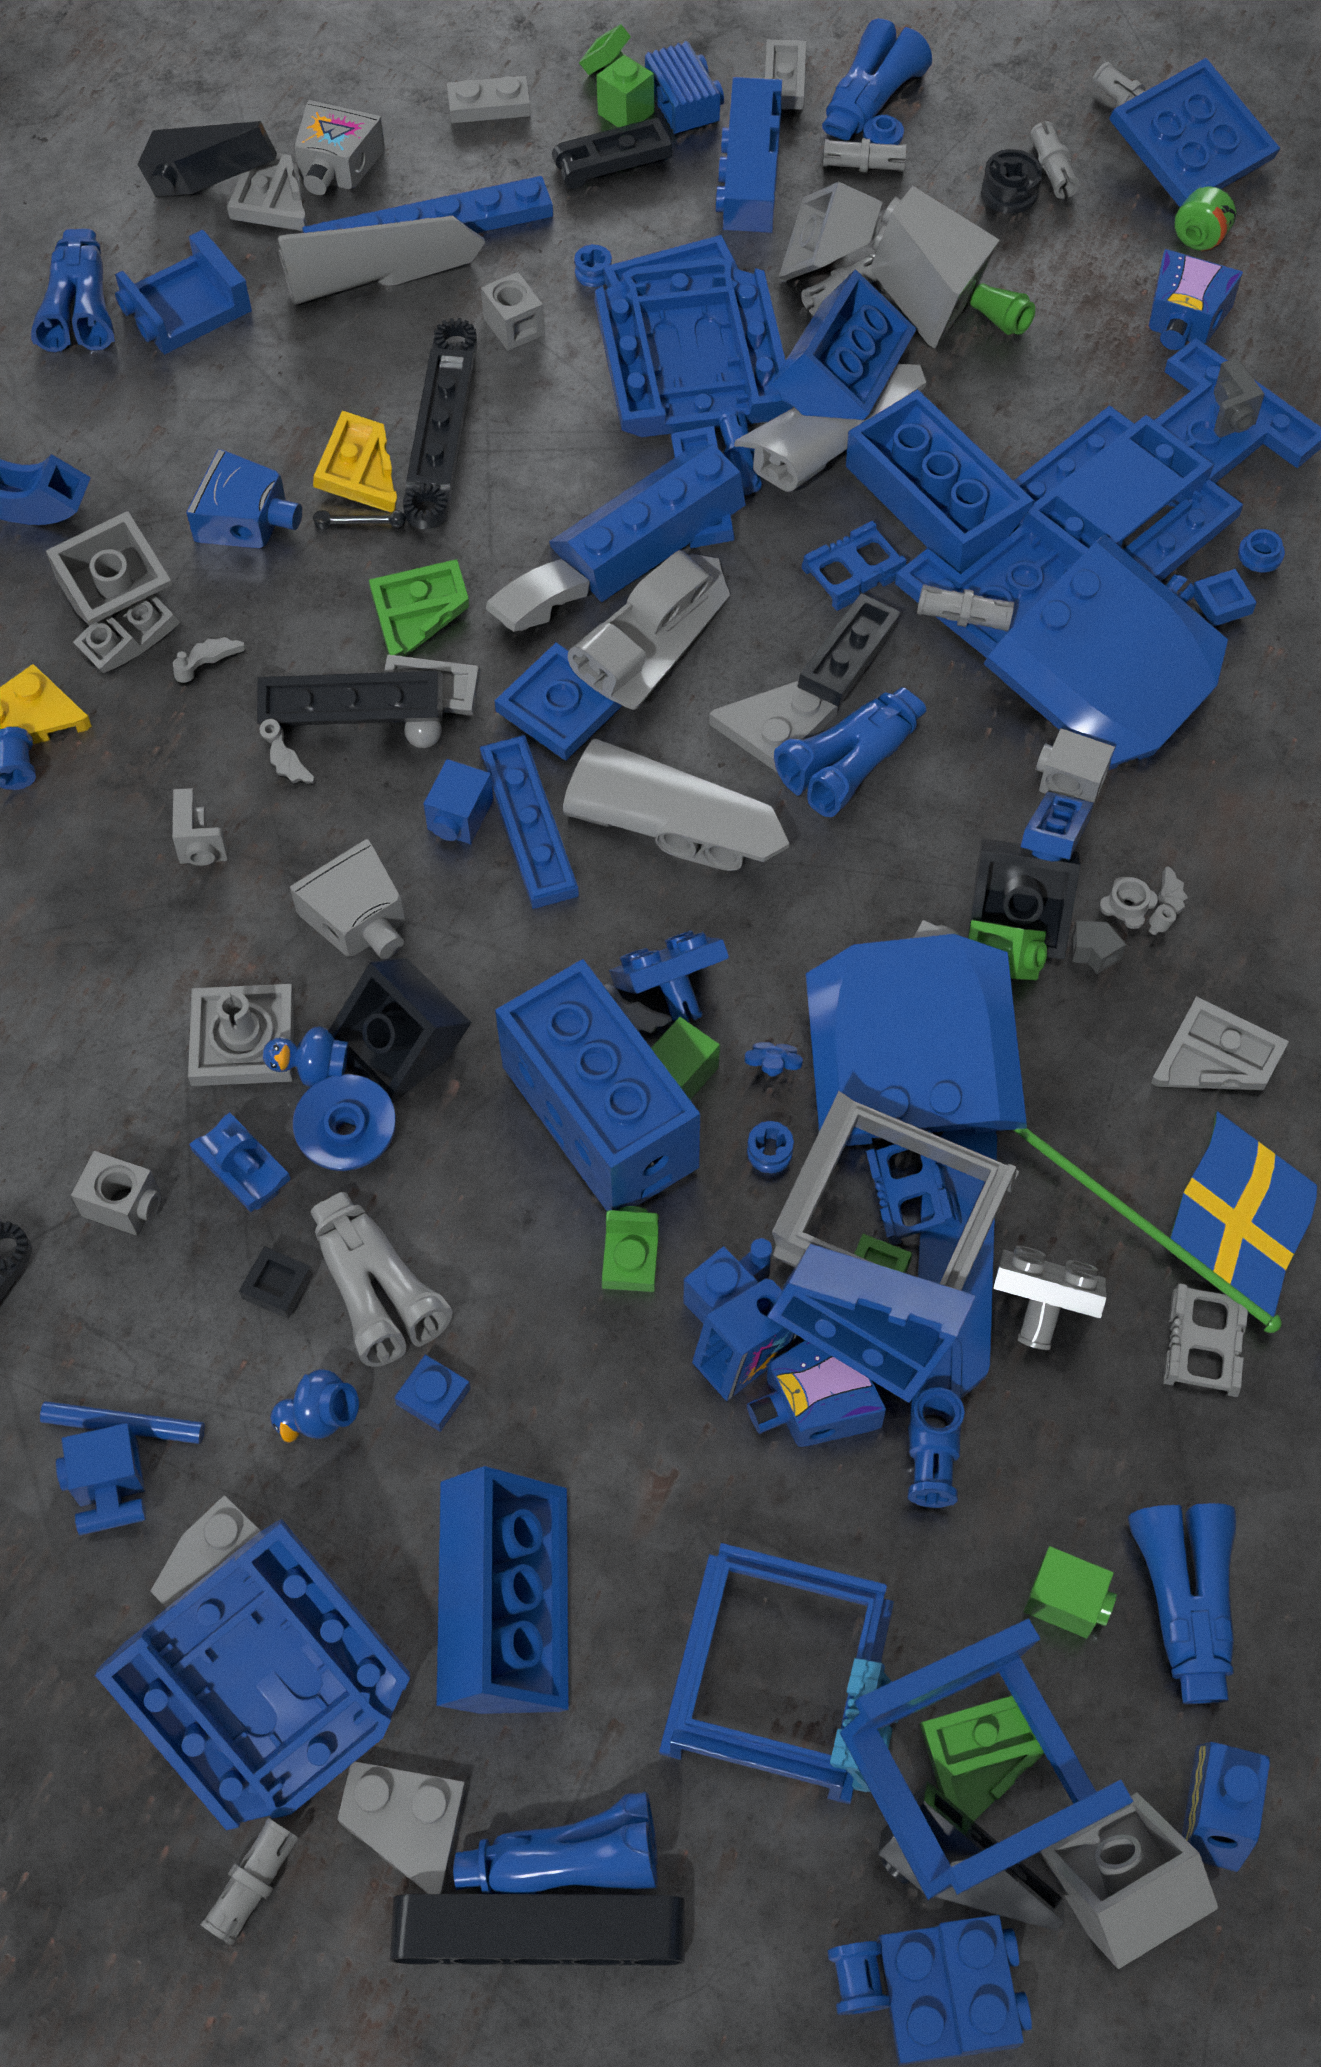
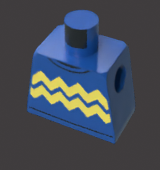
(1225, 1801)

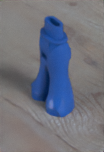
(875, 75)
(76, 272)
(865, 739)
(1196, 1627)
(600, 1851)

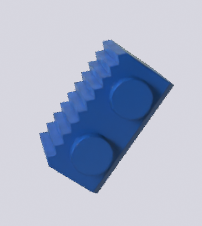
(684, 87)

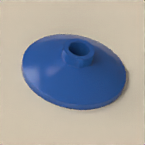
(341, 1102)

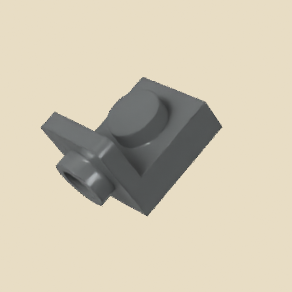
(1237, 397)

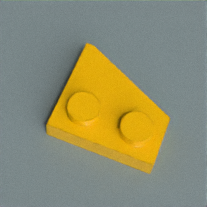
(357, 463)
(38, 706)

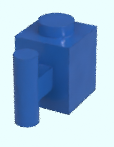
(725, 1278)
(101, 1470)

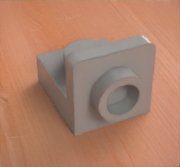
(191, 835)

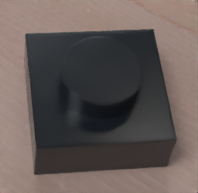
(276, 1282)

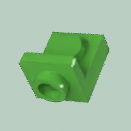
(1024, 946)
(630, 1249)

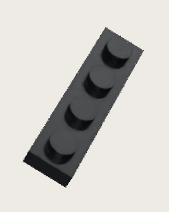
(351, 698)

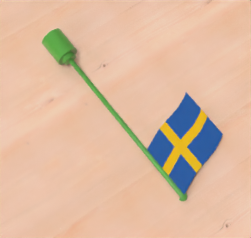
(1234, 1218)

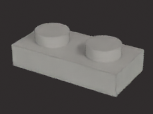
(787, 62)
(488, 99)

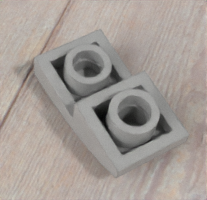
(532, 595)
(127, 635)

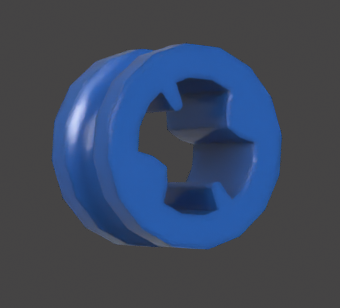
(584, 261)
(756, 1140)

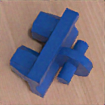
(241, 1163)

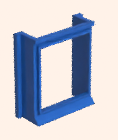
(744, 1748)
(896, 1802)

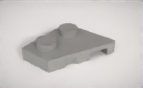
(269, 196)
(772, 718)
(1219, 1052)
(404, 1819)

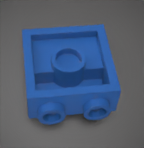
(953, 1990)

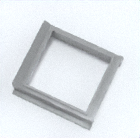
(841, 1119)

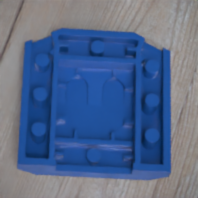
(690, 346)
(1112, 655)
(918, 1034)
(259, 1681)

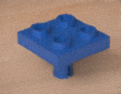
(670, 970)

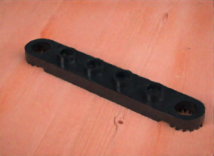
(440, 424)

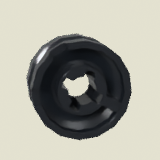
(1011, 181)

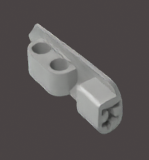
(385, 253)
(799, 446)
(653, 630)
(678, 809)

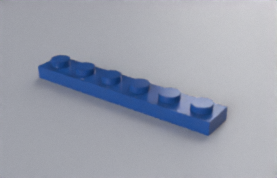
(477, 209)

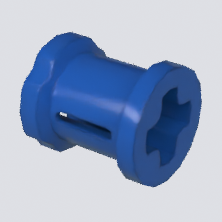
(14, 759)
(858, 1978)

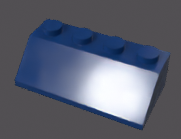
(845, 353)
(936, 480)
(652, 519)
(502, 1594)

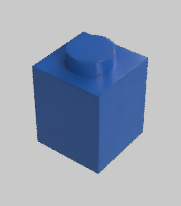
(458, 802)

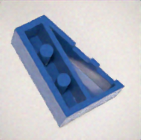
(751, 155)
(871, 1317)

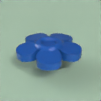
(773, 1057)

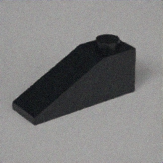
(201, 156)
(1011, 1893)

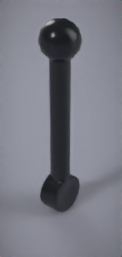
(323, 519)

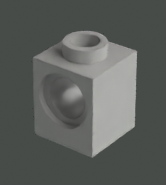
(513, 311)
(1074, 766)
(104, 1178)

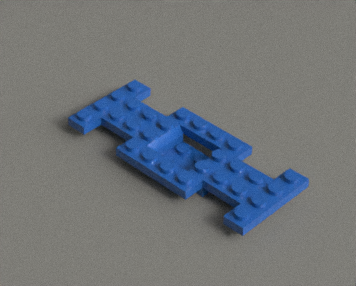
(1111, 483)

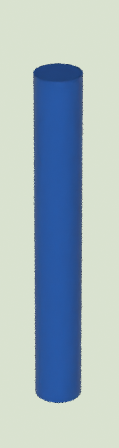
(140, 1424)

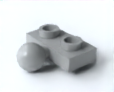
(459, 693)

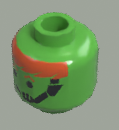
(1208, 216)

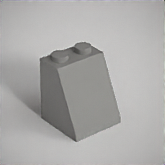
(930, 261)

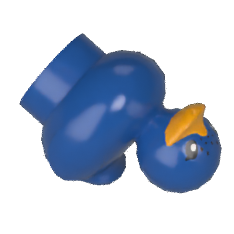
(315, 1056)
(318, 1408)

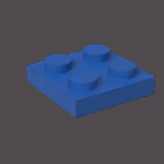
(555, 704)

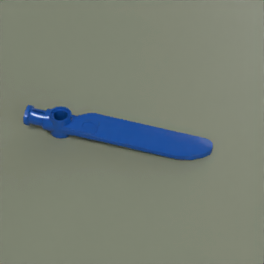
(969, 1355)

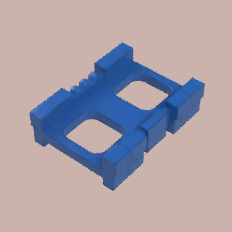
(863, 575)
(895, 1191)

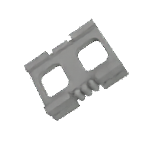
(1188, 1335)

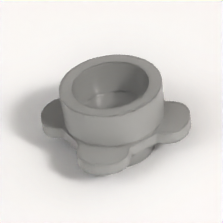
(1130, 890)

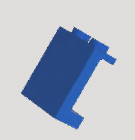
(185, 297)

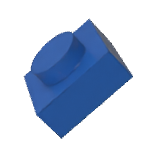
(1224, 597)
(432, 1393)

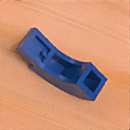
(40, 491)

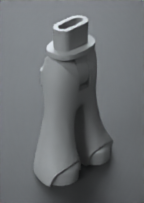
(361, 1253)

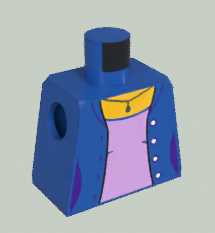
(1191, 298)
(816, 1398)

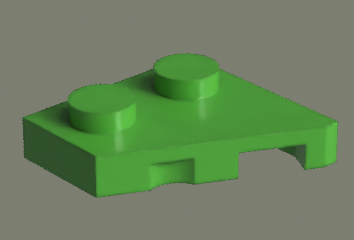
(417, 604)
(980, 1752)

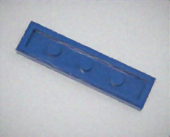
(529, 822)

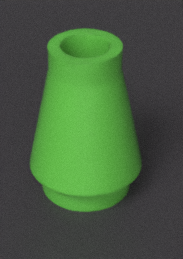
(1005, 308)

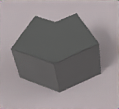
(1096, 945)

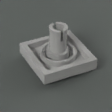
(232, 1029)
(1048, 1290)

